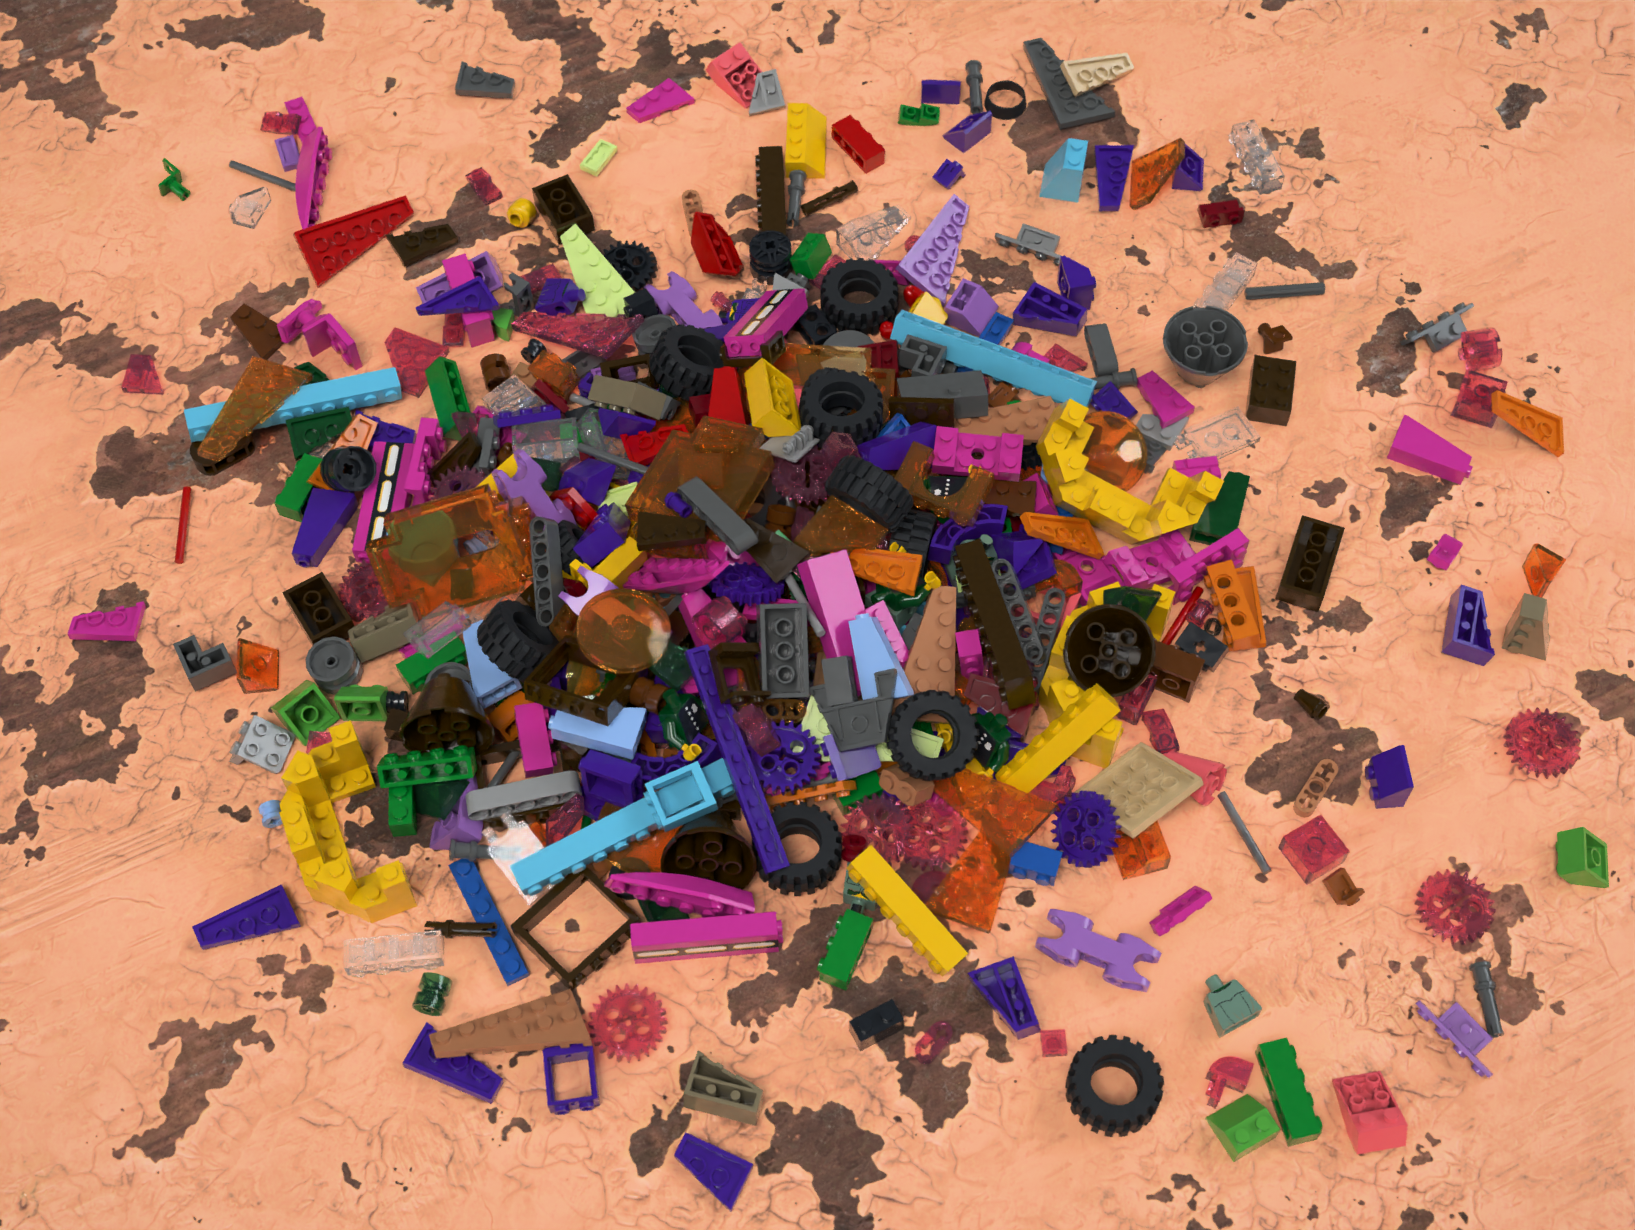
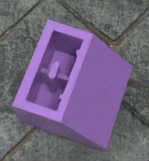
(970, 308)

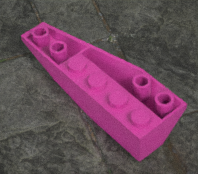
(311, 176)
(674, 575)
(684, 892)

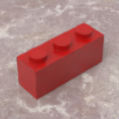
(858, 144)

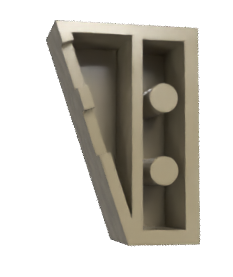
(626, 396)
(383, 632)

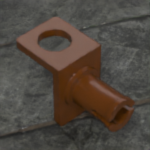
(1273, 337)

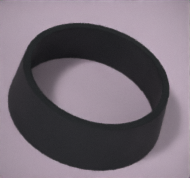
(1005, 113)

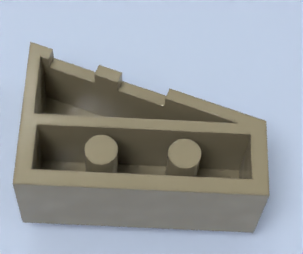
(1528, 628)
(721, 1093)

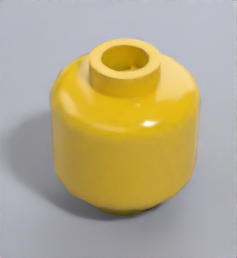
(521, 212)

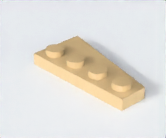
(1095, 71)

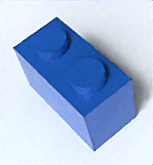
(1036, 864)

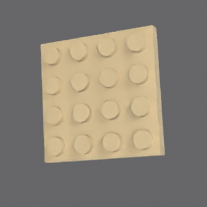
(1143, 787)

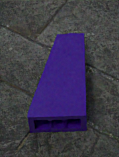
(890, 449)
(321, 525)

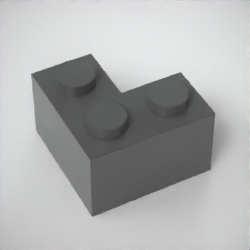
(922, 356)
(204, 666)

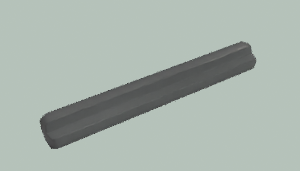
(1284, 290)

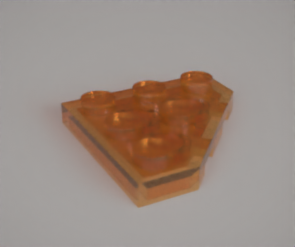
(1152, 172)
(838, 529)

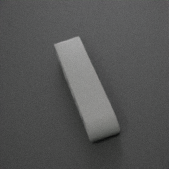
(522, 795)

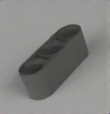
(1100, 349)

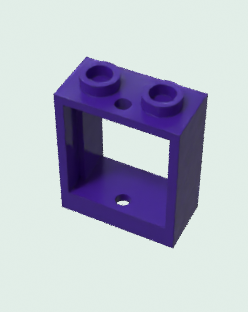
(611, 779)
(559, 1055)

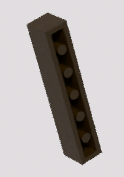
(770, 189)

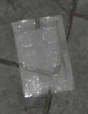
(547, 439)

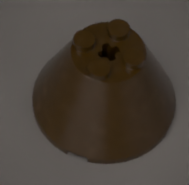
(1110, 649)
(447, 717)
(711, 850)

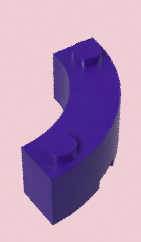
(951, 534)
(659, 766)

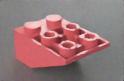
(735, 74)
(1370, 1112)

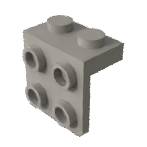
(262, 744)

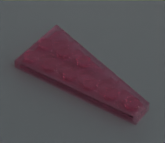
(583, 332)

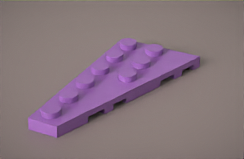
(935, 252)

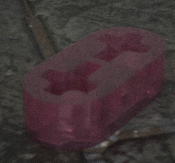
(928, 1038)

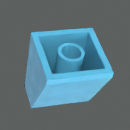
(1065, 172)

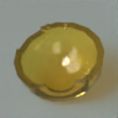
(582, 679)

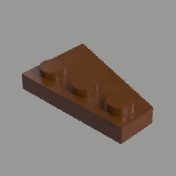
(258, 330)
(1018, 496)

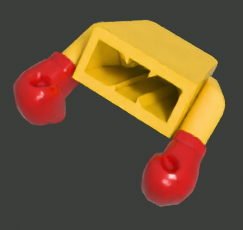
(921, 304)

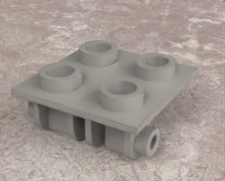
(793, 446)

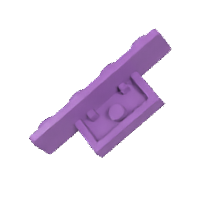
(1463, 1031)

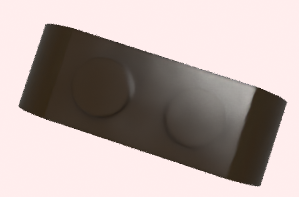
(244, 449)

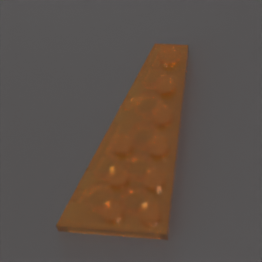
(252, 401)
(995, 808)

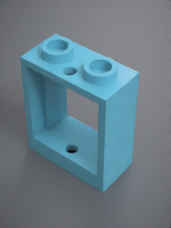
(708, 806)

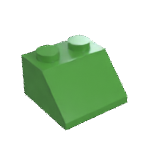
(362, 703)
(305, 711)
(1582, 858)
(1243, 1126)

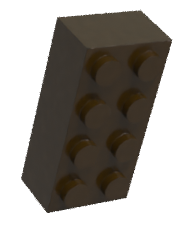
(1310, 563)

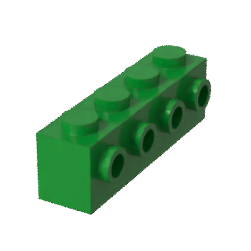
(447, 394)
(427, 767)
(1288, 1092)

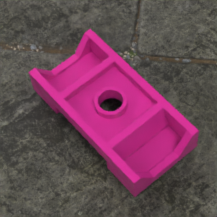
(427, 448)
(955, 450)
(1163, 553)
(1194, 568)
(1098, 577)

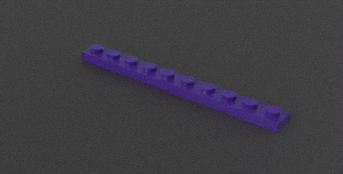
(738, 764)

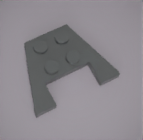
(863, 721)

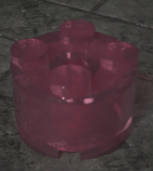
(1480, 349)
(719, 622)

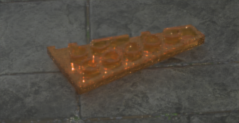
(972, 886)

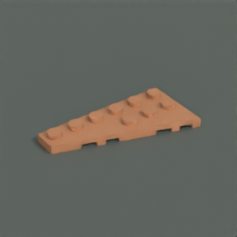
(1019, 418)
(932, 654)
(517, 1029)

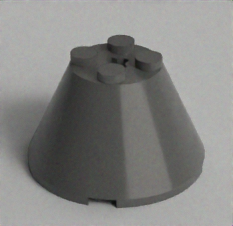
(1204, 343)

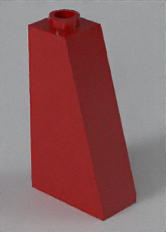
(728, 396)

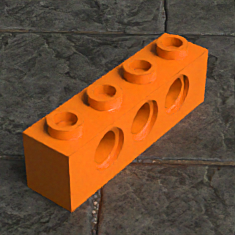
(1225, 575)

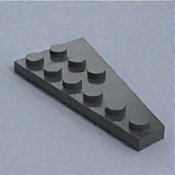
(1064, 105)

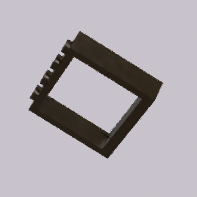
(538, 692)
(498, 753)
(550, 902)

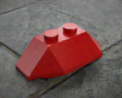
(714, 246)

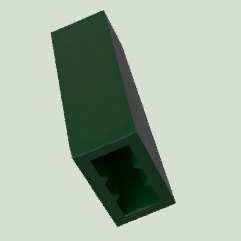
(1224, 513)

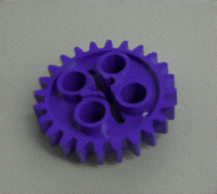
(746, 584)
(777, 777)
(1086, 829)

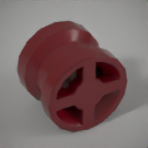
(853, 847)

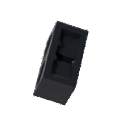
(814, 326)

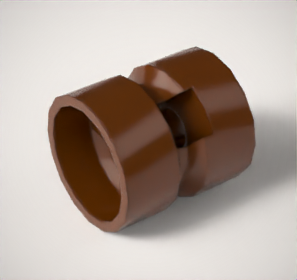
(494, 370)
(780, 518)
(648, 695)

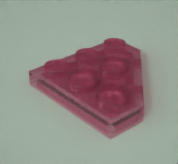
(411, 358)

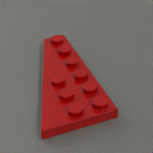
(342, 240)

